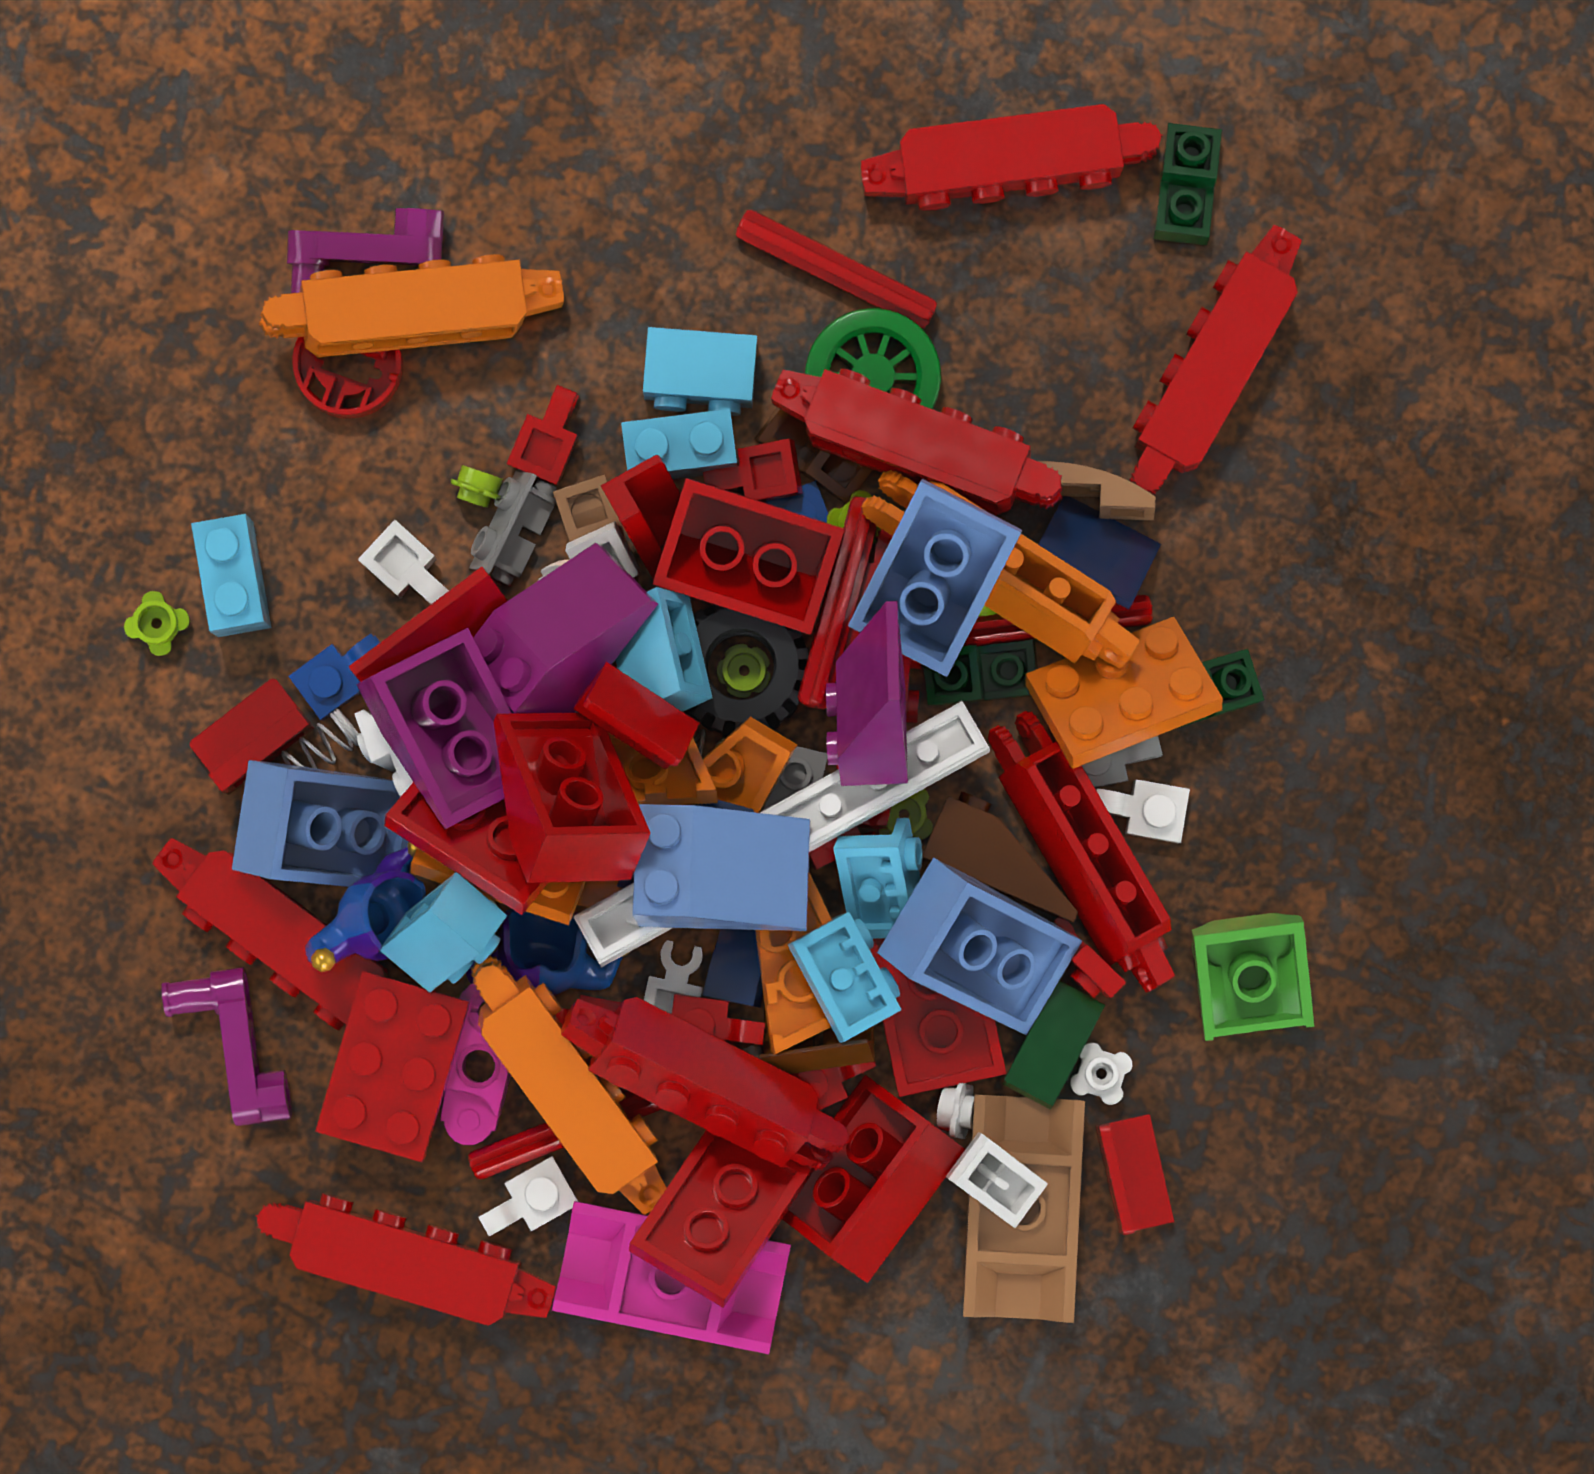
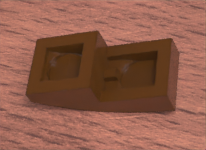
(829, 471)

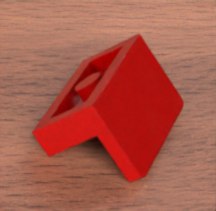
(645, 506)
(637, 716)
(253, 731)
(1134, 1174)

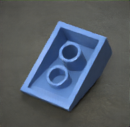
(938, 573)
(313, 824)
(722, 870)
(978, 947)

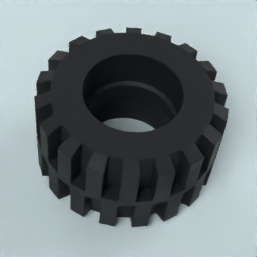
(781, 695)

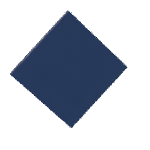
(1100, 548)

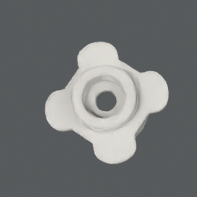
(1108, 1088)
(956, 1110)

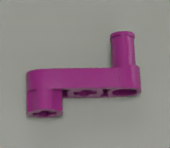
(415, 241)
(252, 1094)

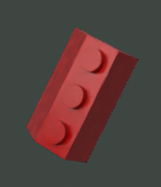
(748, 556)
(460, 608)
(875, 1182)

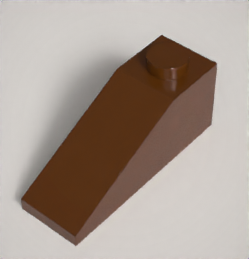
(988, 851)

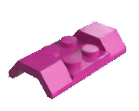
(617, 1287)

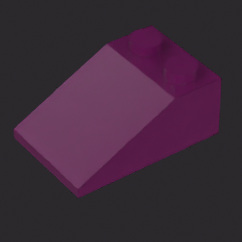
(562, 632)
(870, 705)
(441, 725)

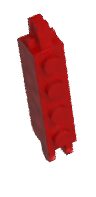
(1009, 155)
(1219, 361)
(916, 441)
(1085, 851)
(262, 926)
(706, 1081)
(406, 1263)

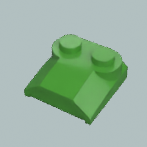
(1252, 974)

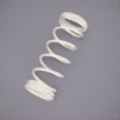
(344, 725)

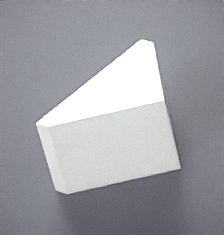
(996, 1179)

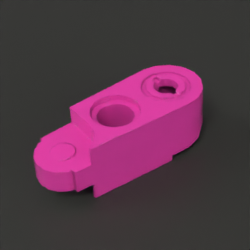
(469, 1106)

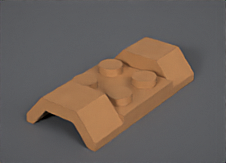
(1032, 1266)

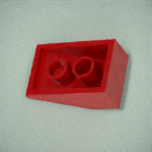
(567, 799)

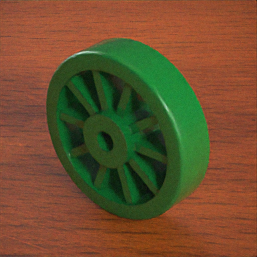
(876, 366)

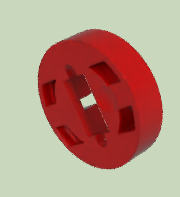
(340, 388)

